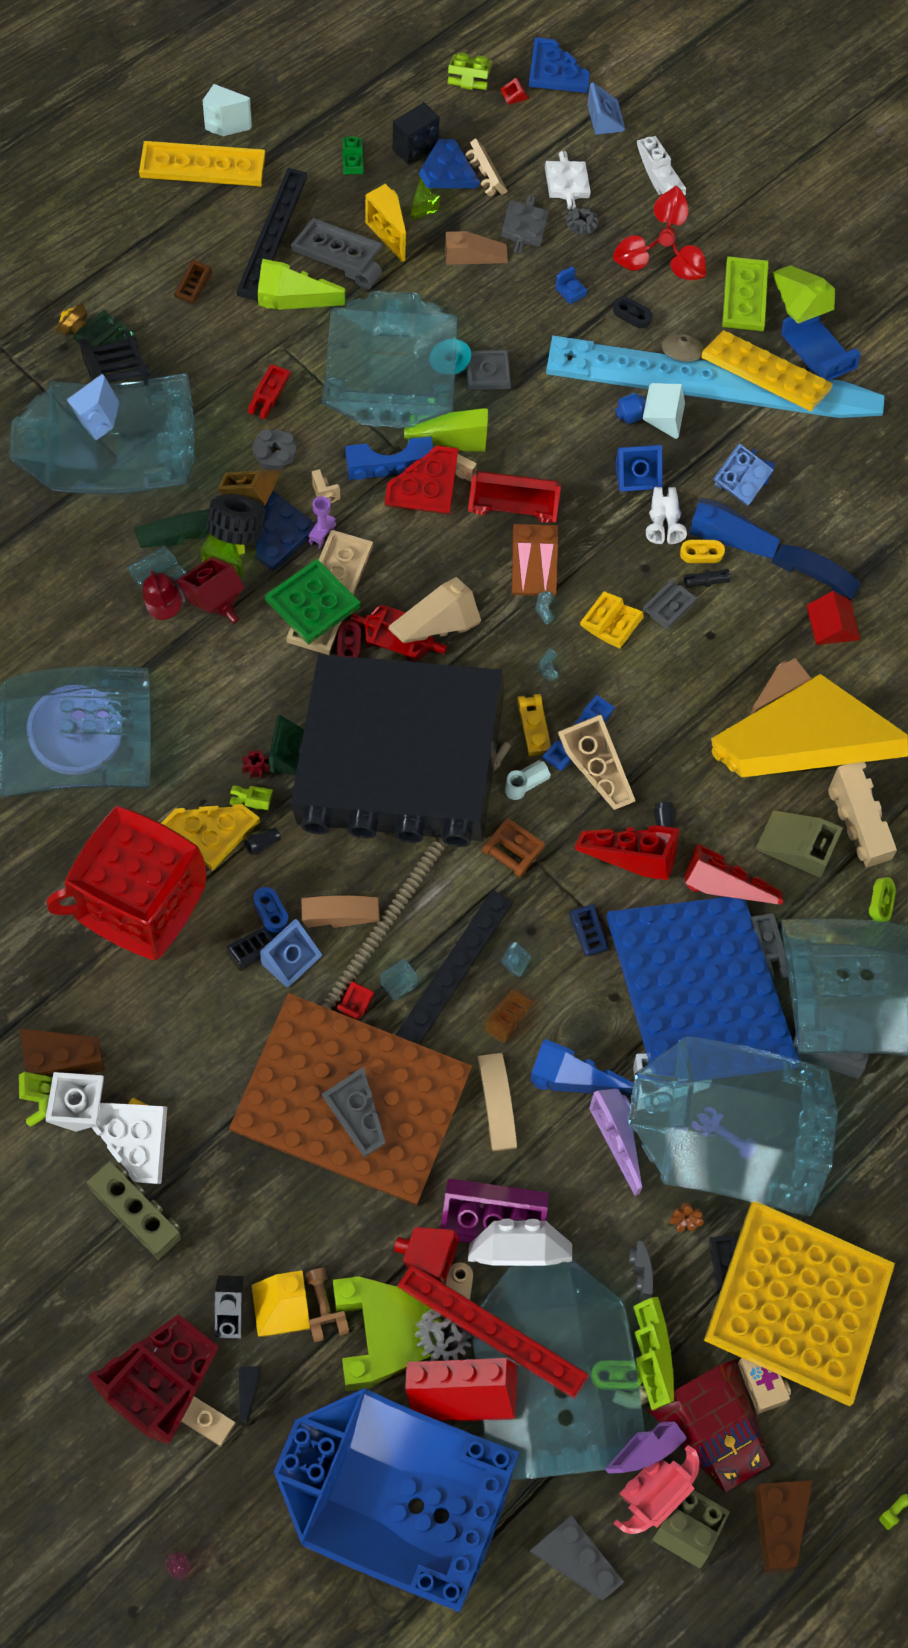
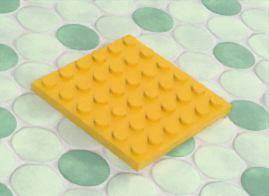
(800, 1303)

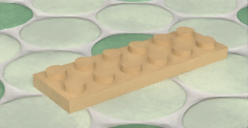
(346, 559)

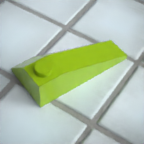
(288, 289)
(804, 293)

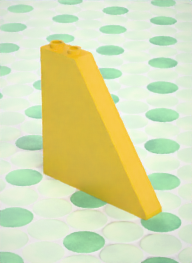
(808, 730)

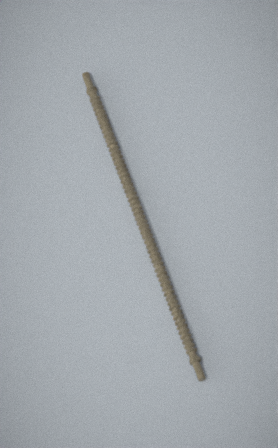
(390, 915)

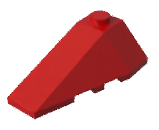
(639, 851)

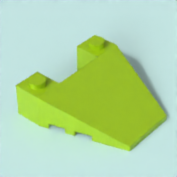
(389, 1330)

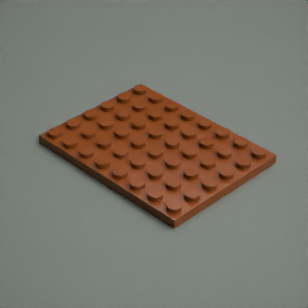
(318, 1048)

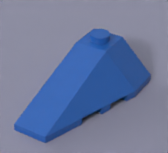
(725, 525)
(561, 1071)

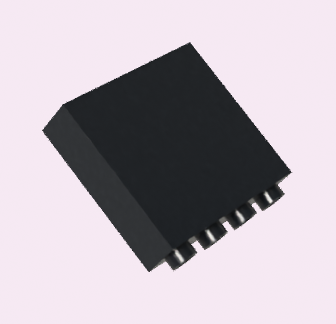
(398, 749)

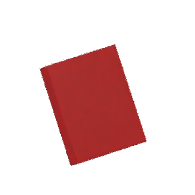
(832, 619)

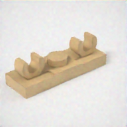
(487, 169)

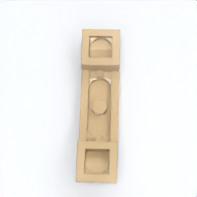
(497, 1102)

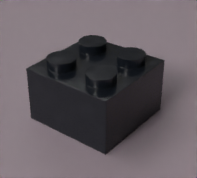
(415, 133)

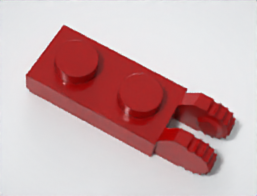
(269, 390)

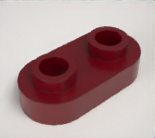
(349, 644)

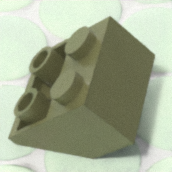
(692, 1528)

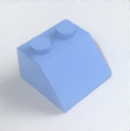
(96, 407)

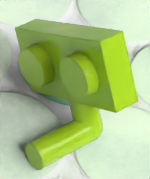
(36, 1089)

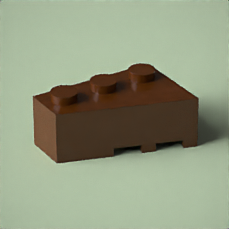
(60, 1053)
(781, 1522)

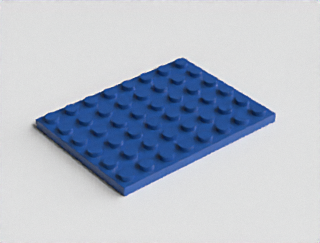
(699, 976)

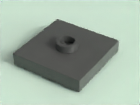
(489, 370)

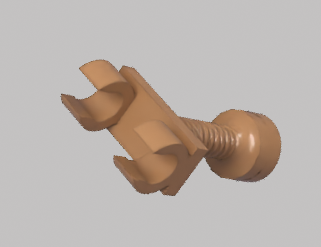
(316, 1278)

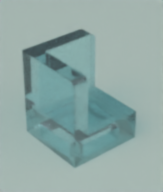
(399, 979)

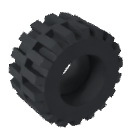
(236, 519)

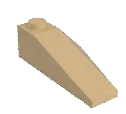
(442, 611)
(595, 756)

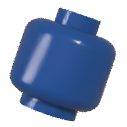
(631, 408)

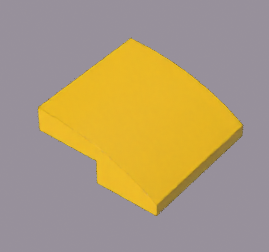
(611, 620)

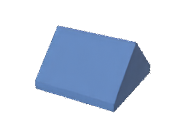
(604, 111)
(290, 954)

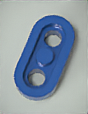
(270, 911)

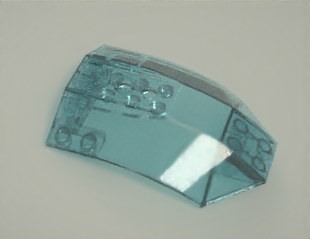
(53, 750)
(848, 1012)
(590, 1329)

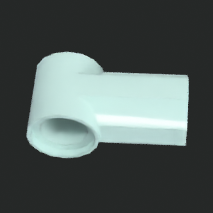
(526, 778)

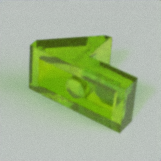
(424, 202)

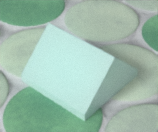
(665, 407)

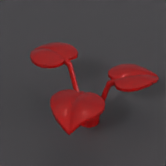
(673, 209)

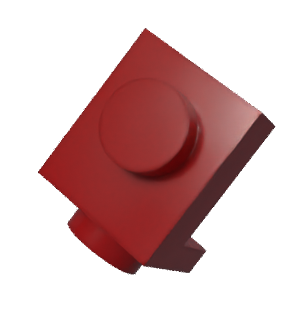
(356, 1001)

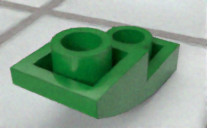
(352, 155)

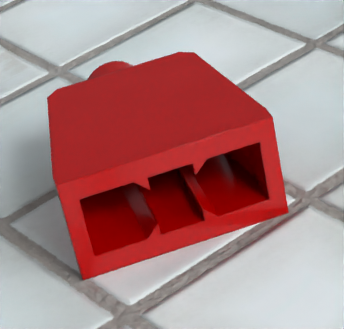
(429, 1250)

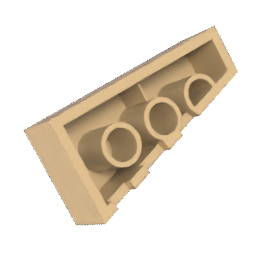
(862, 814)

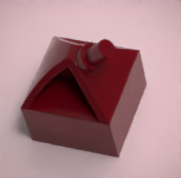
(213, 587)

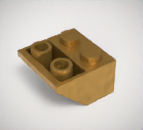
(250, 484)

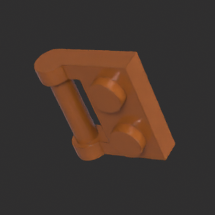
(516, 840)

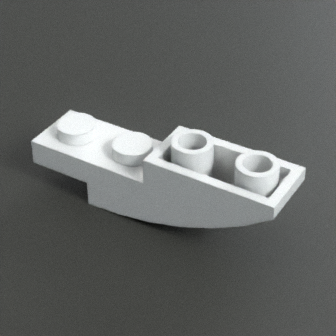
(658, 165)

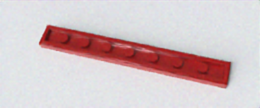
(493, 1331)

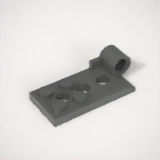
(356, 267)

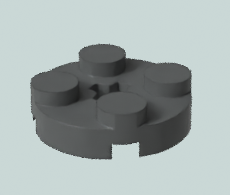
(274, 438)

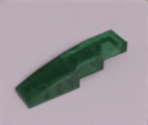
(173, 529)

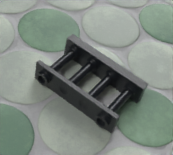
(94, 362)

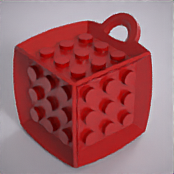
(134, 883)

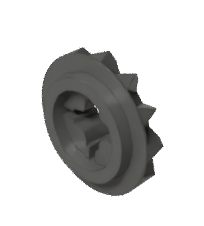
(580, 226)

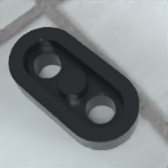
(633, 312)

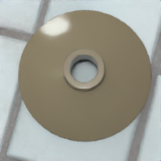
(682, 347)

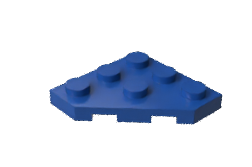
(555, 68)
(448, 167)

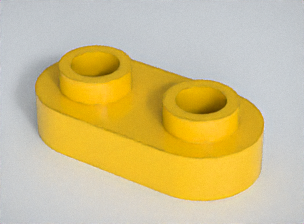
(701, 551)

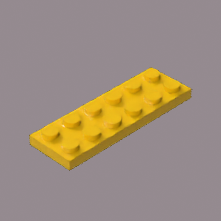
(202, 163)
(767, 370)

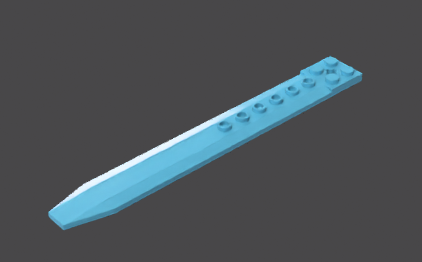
(697, 378)

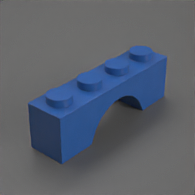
(365, 463)

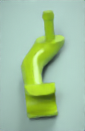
(889, 1517)

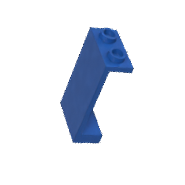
(819, 348)

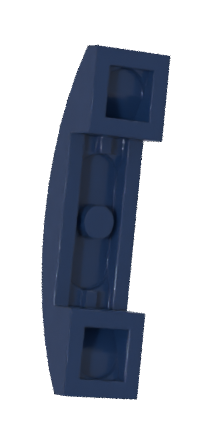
(817, 567)

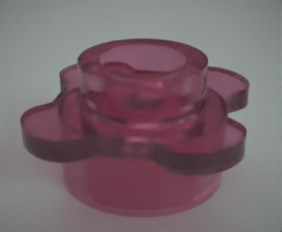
(178, 1565)

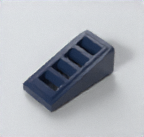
(594, 920)

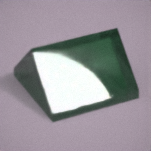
(285, 746)

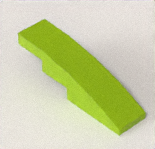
(656, 1358)

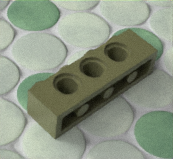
(157, 1241)

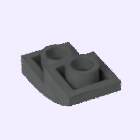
(641, 1264)

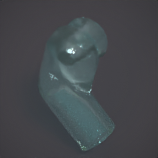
(542, 605)

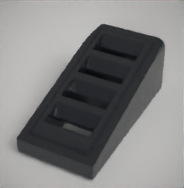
(250, 958)
(248, 1384)

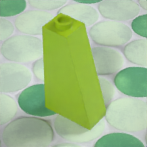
(455, 429)

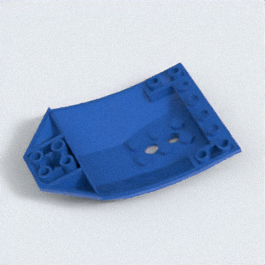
(351, 1487)

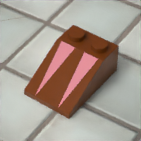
(534, 559)

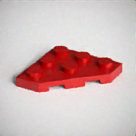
(426, 483)

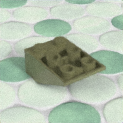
(800, 841)

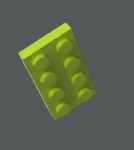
(745, 294)

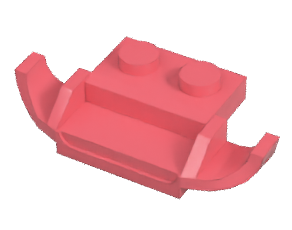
(658, 1492)

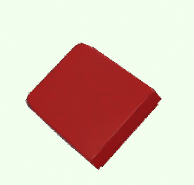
(514, 92)

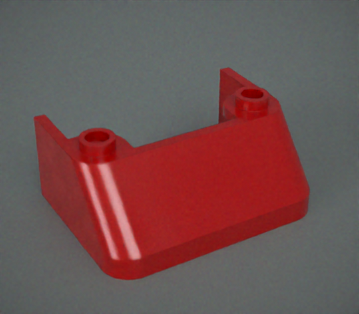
(514, 495)

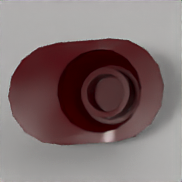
(161, 596)

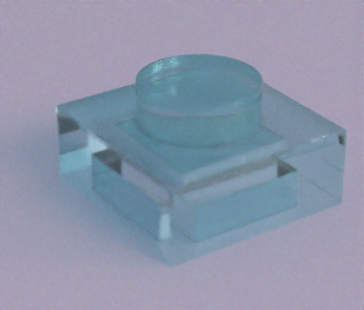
(515, 959)

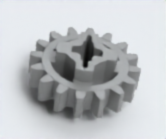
(433, 1338)

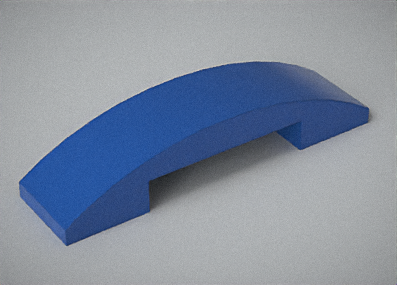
(556, 754)

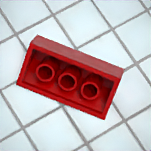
(463, 1389)

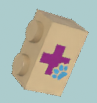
(764, 1386)

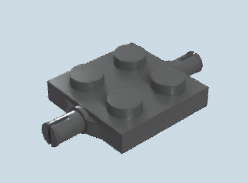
(524, 224)

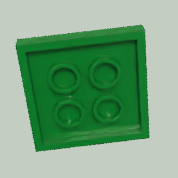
(312, 601)

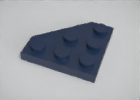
(282, 532)

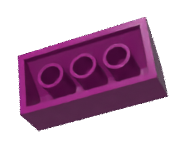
(474, 1206)

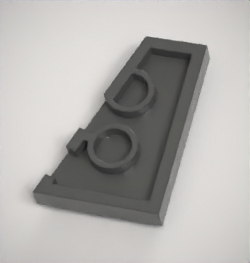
(355, 1111)
(578, 1558)

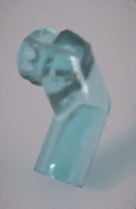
(546, 666)

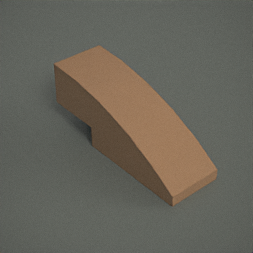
(340, 910)

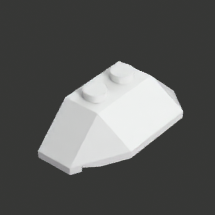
(520, 1244)

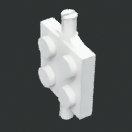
(567, 180)

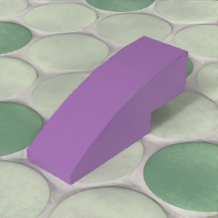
(647, 1448)

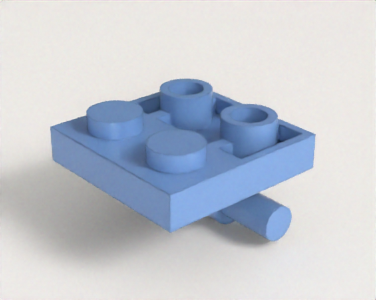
(742, 474)

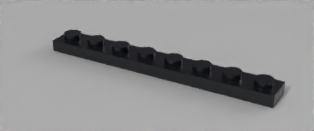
(272, 231)
(455, 968)

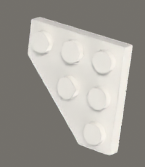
(135, 1138)

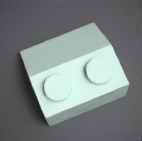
(226, 111)

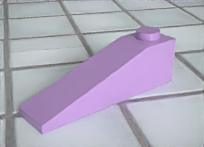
(612, 1115)

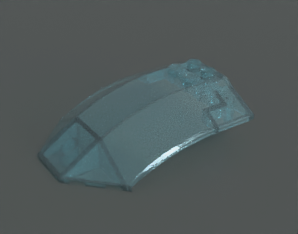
(390, 360)
(143, 452)
(737, 1122)

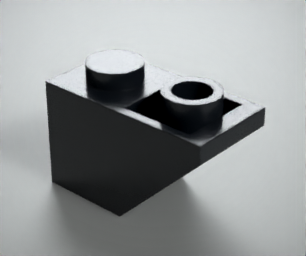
(229, 1306)

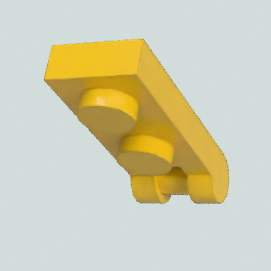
(534, 725)

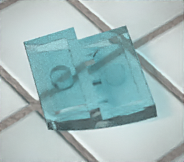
(158, 561)

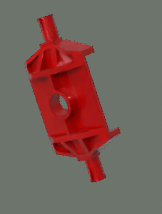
(378, 634)

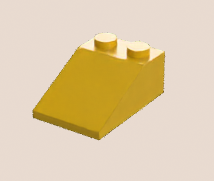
(385, 219)

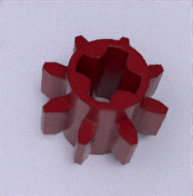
(255, 764)

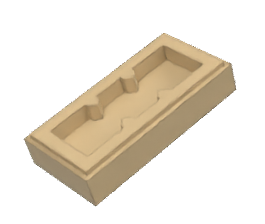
(208, 1421)

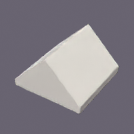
(74, 1100)

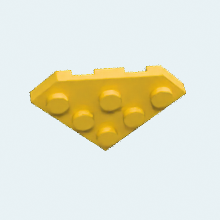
(213, 829)

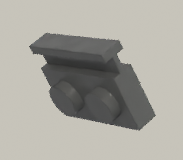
(669, 604)

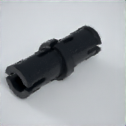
(707, 578)

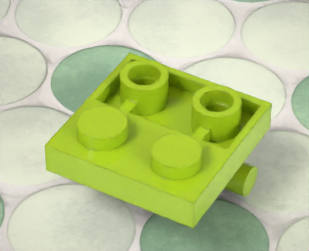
(469, 69)

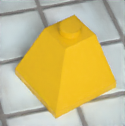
(280, 1304)

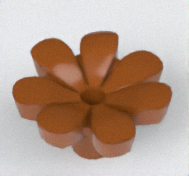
(687, 1218)

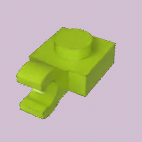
(253, 797)

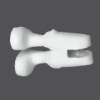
(667, 509)

